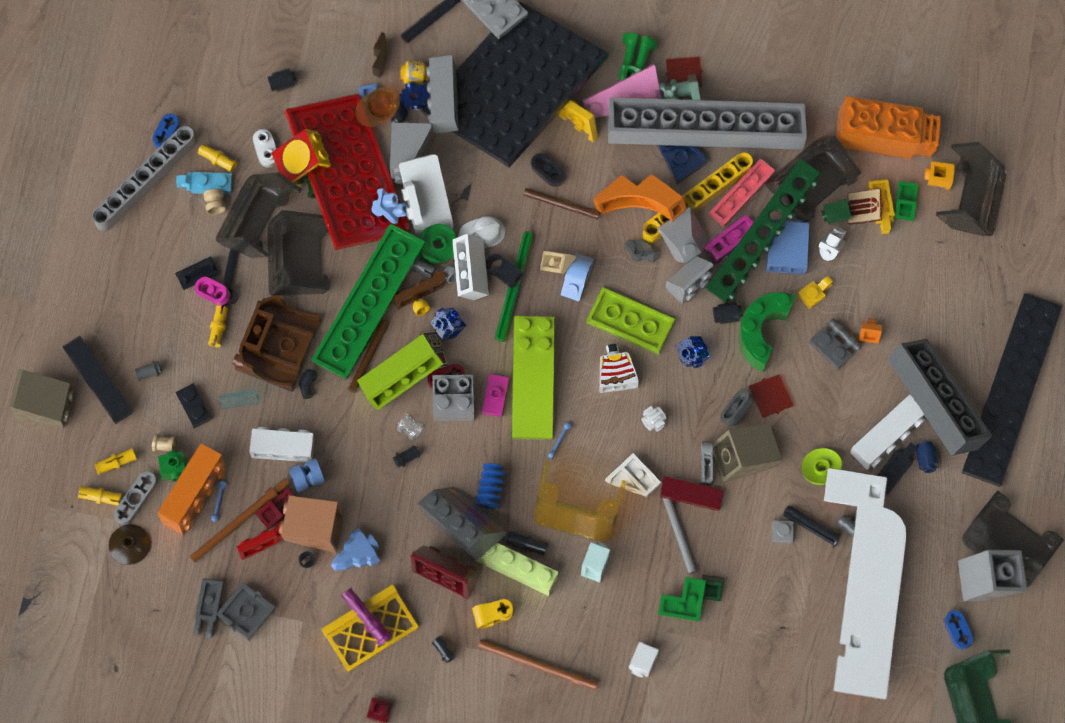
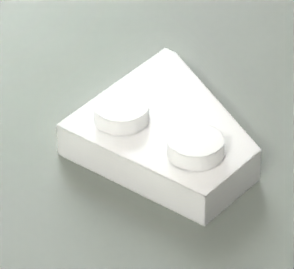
(637, 477)

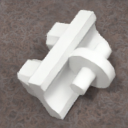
(832, 244)

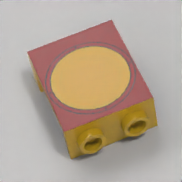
(300, 155)

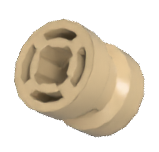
(214, 201)

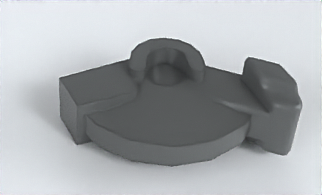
(641, 251)

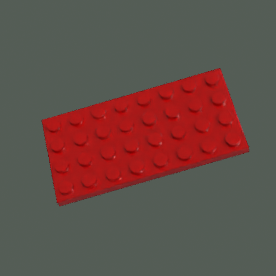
(356, 171)

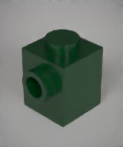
(837, 212)

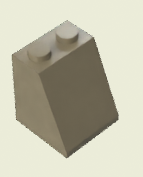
(41, 399)
(746, 451)

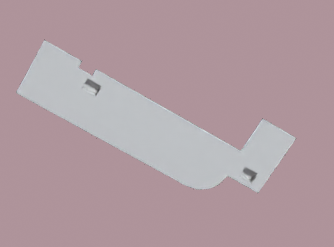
(871, 584)

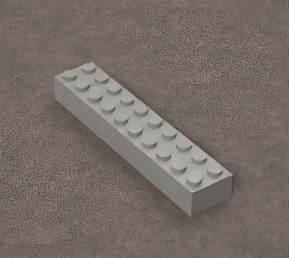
(706, 123)

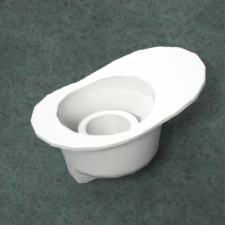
(487, 228)

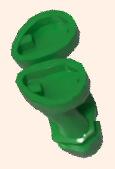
(631, 41)

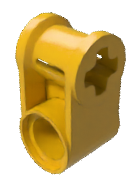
(490, 613)

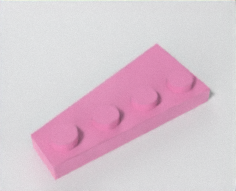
(638, 85)

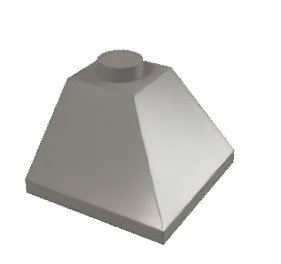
(684, 236)

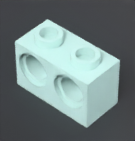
(595, 561)

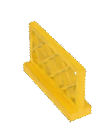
(350, 618)

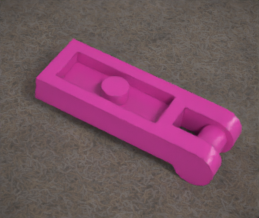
(728, 239)

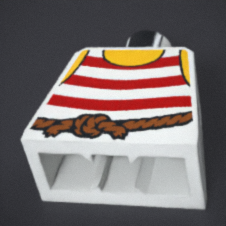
(616, 371)

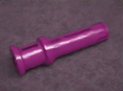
(372, 623)

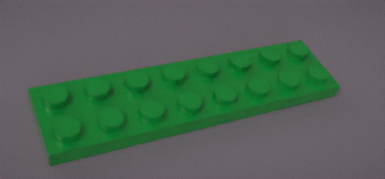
(368, 301)

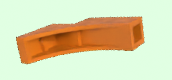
(649, 194)

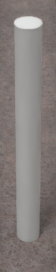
(680, 536)

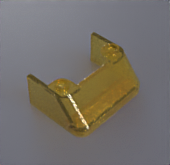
(574, 519)

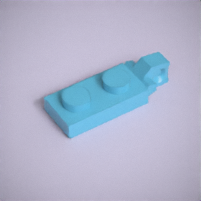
(202, 181)

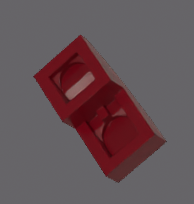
(272, 512)

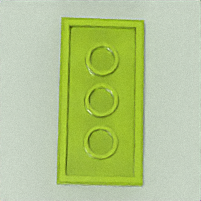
(630, 320)

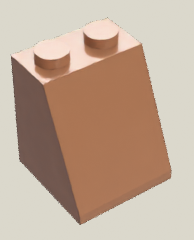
(312, 523)

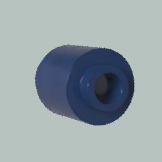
(927, 457)

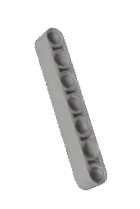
(145, 169)

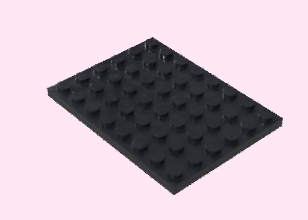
(520, 84)

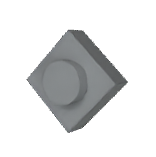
(782, 531)

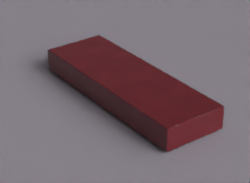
(691, 493)

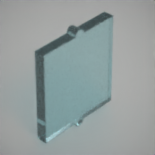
(238, 399)

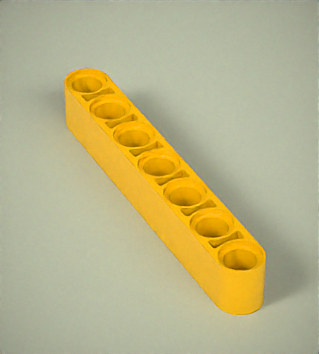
(707, 194)

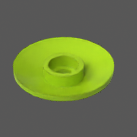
(817, 460)

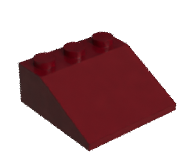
(444, 570)

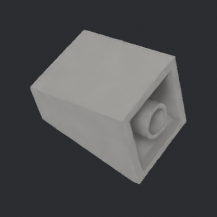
(408, 143)
(992, 575)

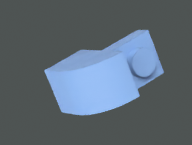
(577, 276)

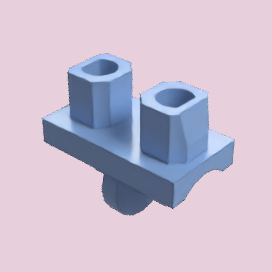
(388, 206)

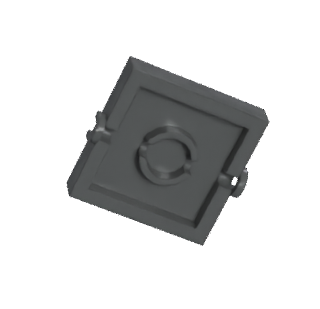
(245, 611)

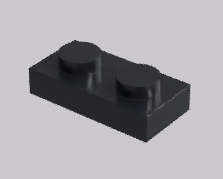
(193, 405)

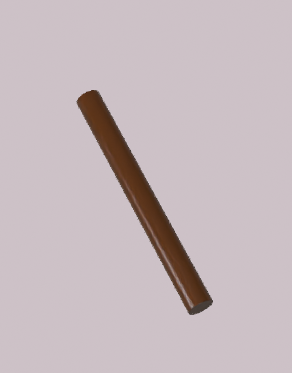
(561, 203)
(369, 355)

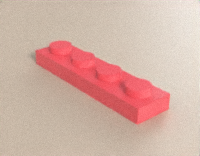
(742, 192)

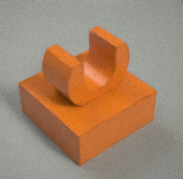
(870, 331)

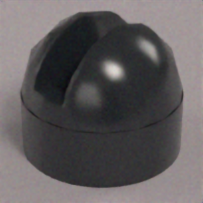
(308, 564)

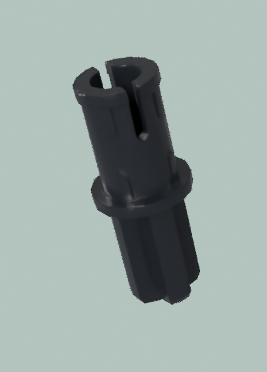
(527, 543)

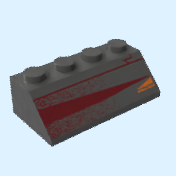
(461, 521)

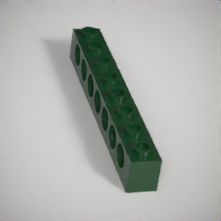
(800, 171)

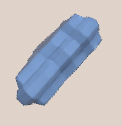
(357, 552)

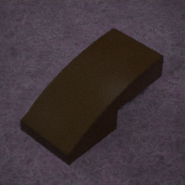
(380, 52)

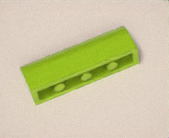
(399, 372)

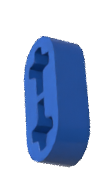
(162, 129)
(962, 628)

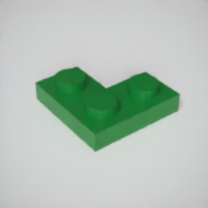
(688, 605)

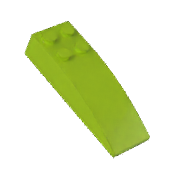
(533, 377)

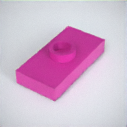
(495, 395)

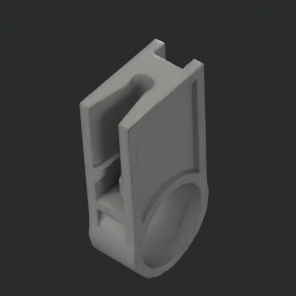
(706, 462)

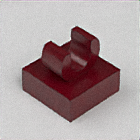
(379, 710)

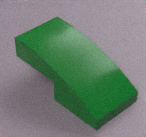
(906, 201)

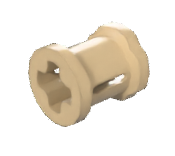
(163, 443)

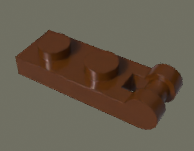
(420, 290)

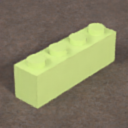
(520, 568)

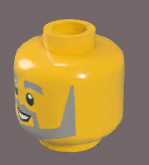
(413, 71)

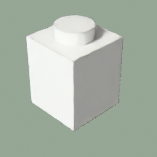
(643, 660)

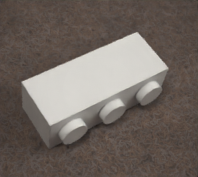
(470, 267)
(282, 444)

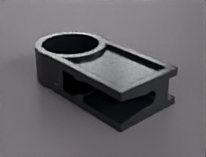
(506, 272)

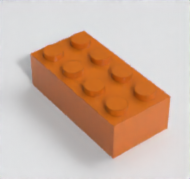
(192, 489)

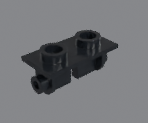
(191, 274)

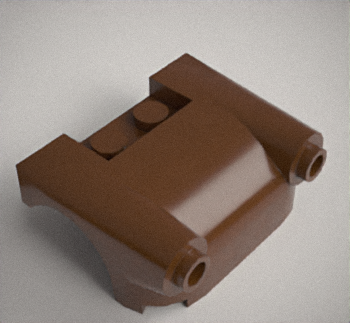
(276, 342)

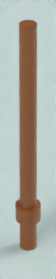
(270, 494)
(576, 679)

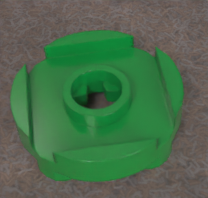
(436, 232)

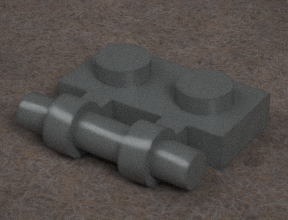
(831, 348)

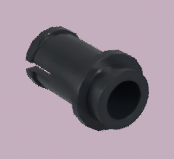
(406, 456)
(444, 649)

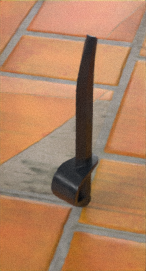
(228, 277)

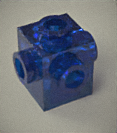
(421, 92)
(447, 323)
(692, 351)

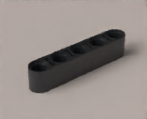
(97, 379)

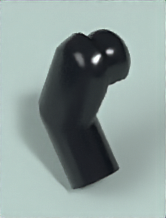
(400, 115)
(305, 381)

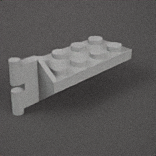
(498, 15)

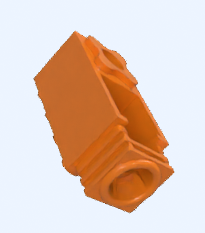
(887, 128)

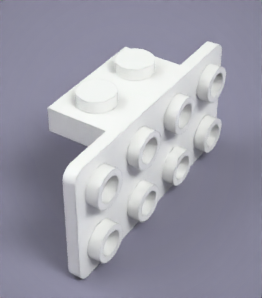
(425, 193)

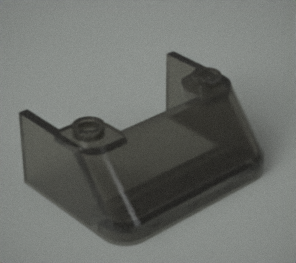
(981, 191)
(252, 211)

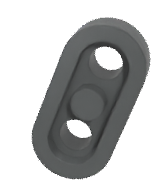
(737, 408)

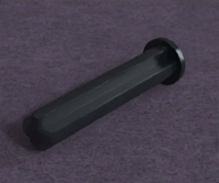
(812, 526)

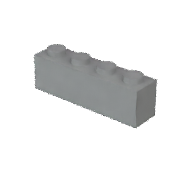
(443, 94)

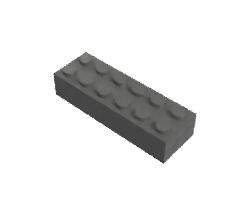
(939, 397)

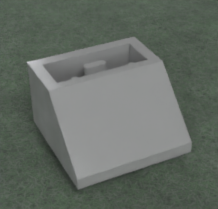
(690, 279)
(453, 398)

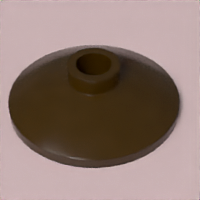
(133, 553)

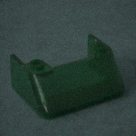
(969, 688)

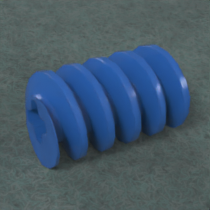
(490, 486)

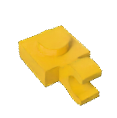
(813, 293)

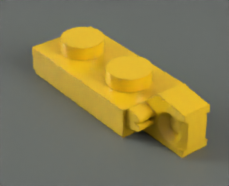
(887, 209)

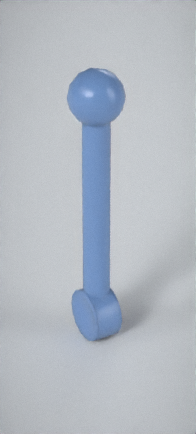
(567, 426)
(222, 485)

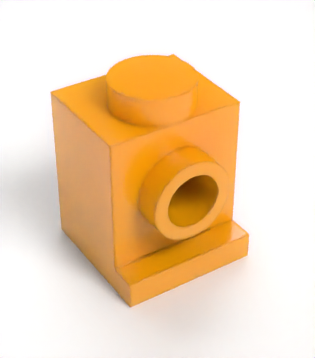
(944, 170)

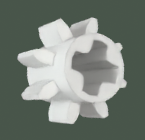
(654, 418)

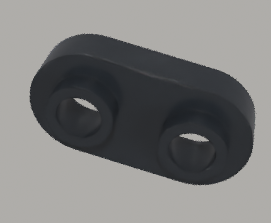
(548, 170)

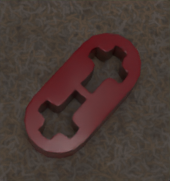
(444, 371)

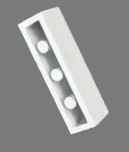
(887, 433)

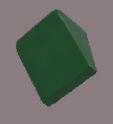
(713, 587)

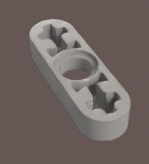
(138, 483)

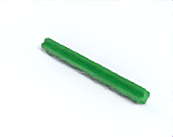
(512, 294)

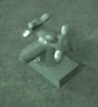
(682, 89)

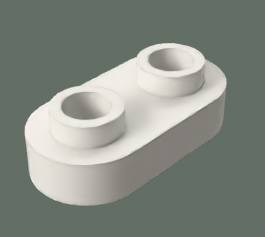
(264, 147)

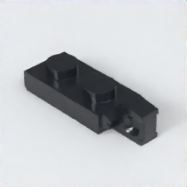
(897, 466)

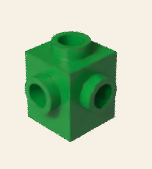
(172, 465)

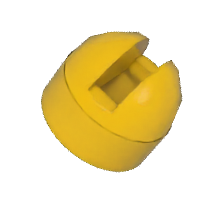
(421, 307)

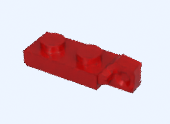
(263, 541)

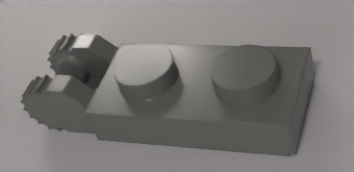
(208, 605)

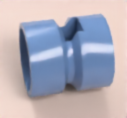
(306, 475)

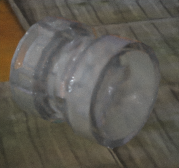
(410, 427)

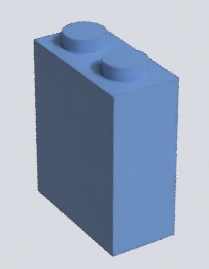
(790, 249)

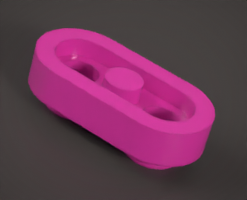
(213, 292)

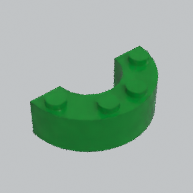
(762, 310)

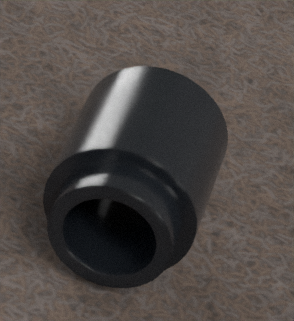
(282, 80)
(727, 313)

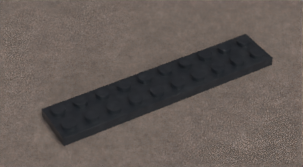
(1013, 387)

